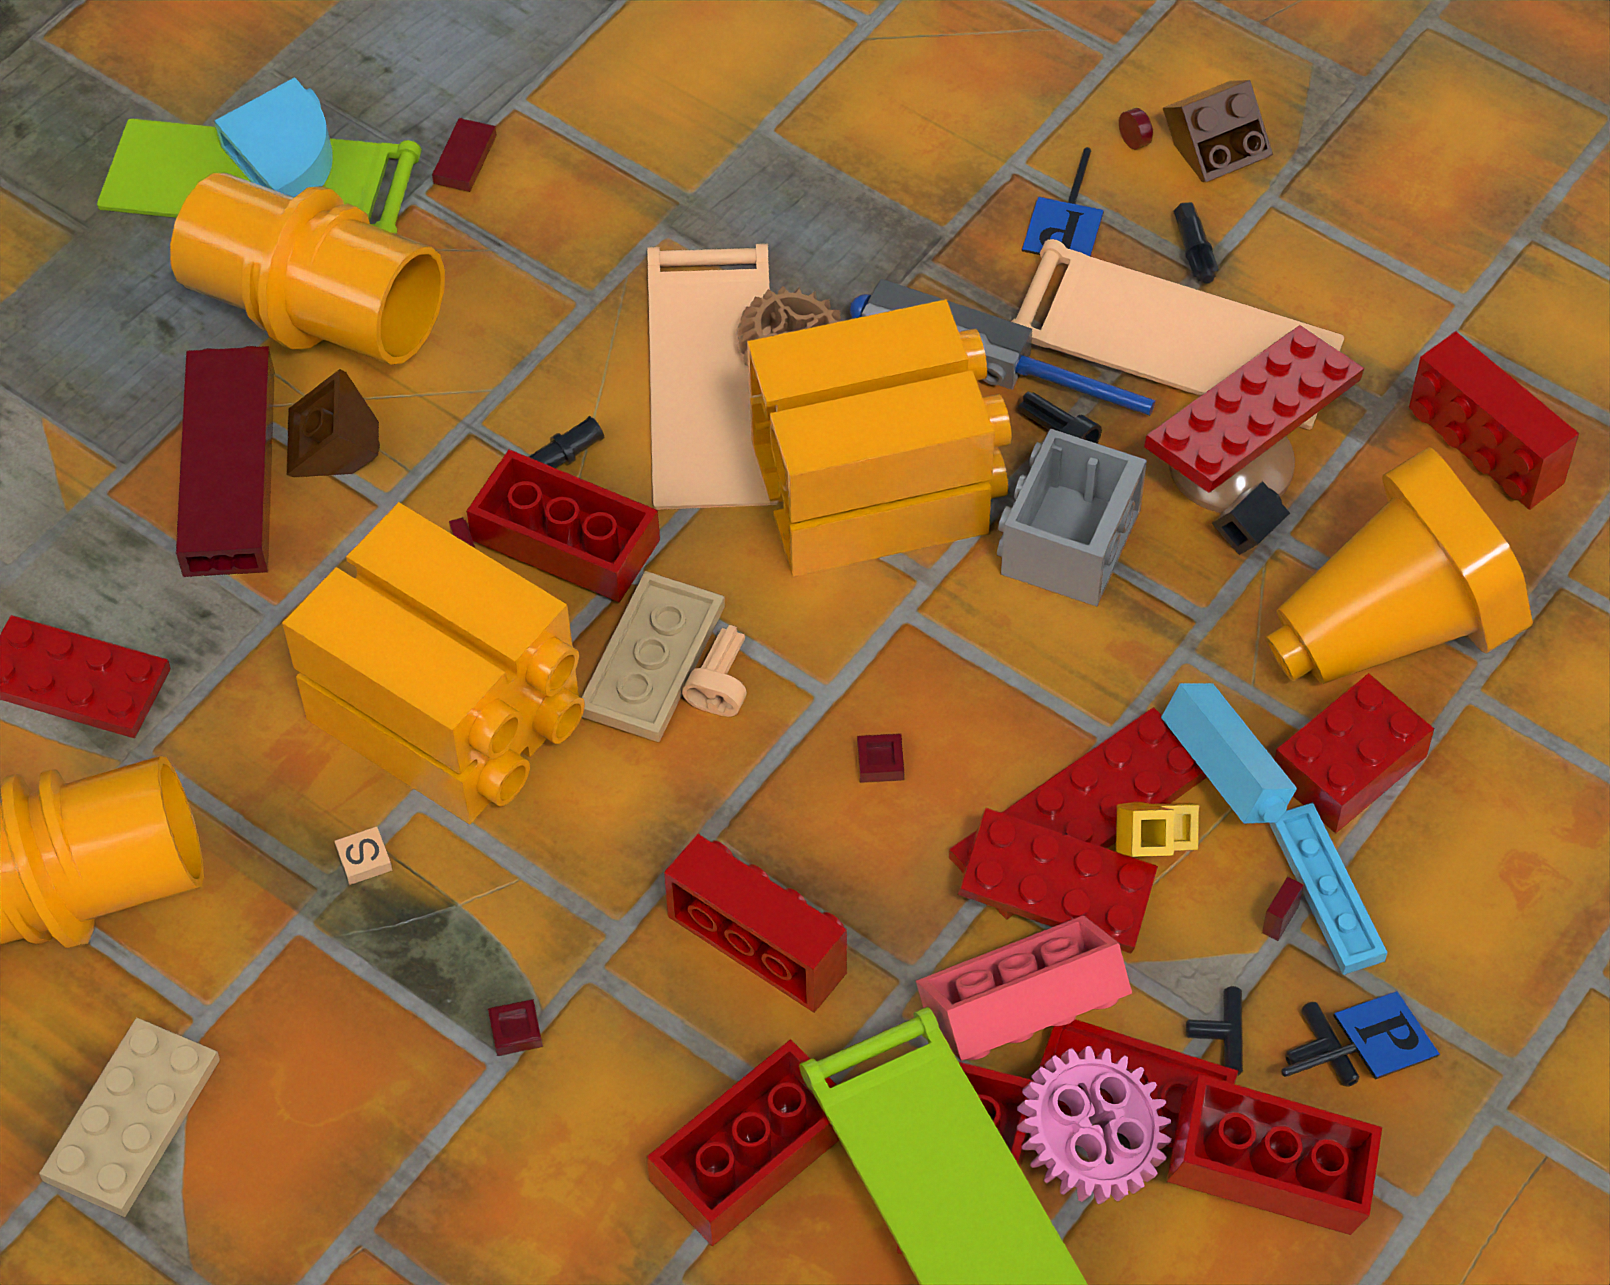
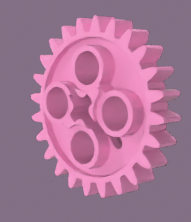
(1057, 1134)

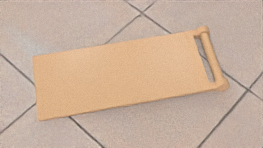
(1150, 323)
(702, 380)

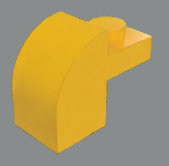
(1156, 828)

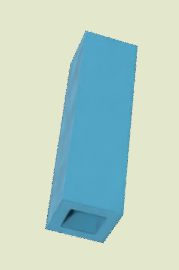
(1228, 753)

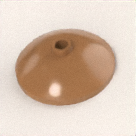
(1272, 467)

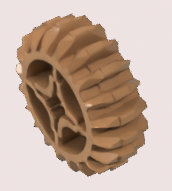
(784, 313)

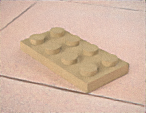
(651, 656)
(130, 1117)

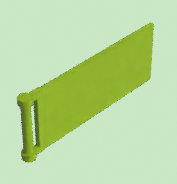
(165, 161)
(939, 1164)

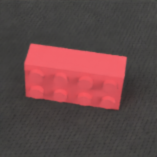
(1025, 987)

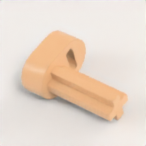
(710, 686)

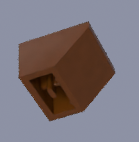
(1219, 129)

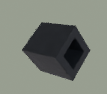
(1251, 517)

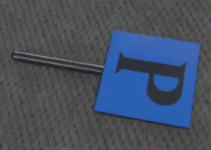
(1067, 222)
(1382, 1035)

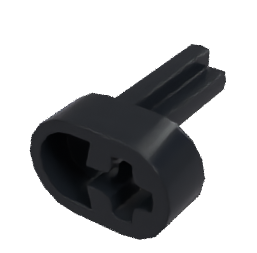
(1057, 419)

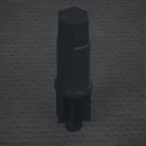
(1197, 248)

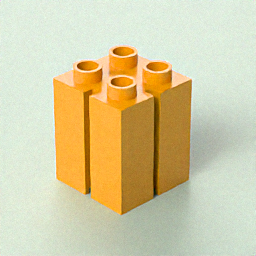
(876, 435)
(436, 664)

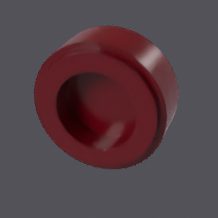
(1135, 128)

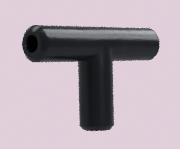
(1228, 1030)
(1325, 1041)

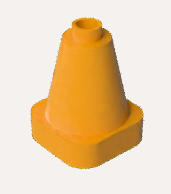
(1406, 582)

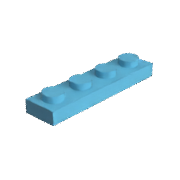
(1329, 889)

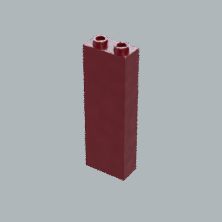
(226, 462)

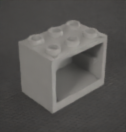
(1071, 516)

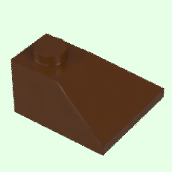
(331, 430)

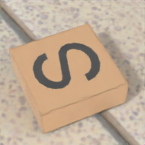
(363, 855)

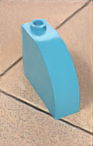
(279, 139)

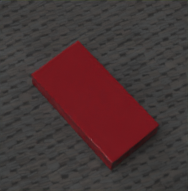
(464, 154)

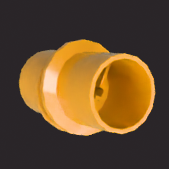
(307, 267)
(92, 849)

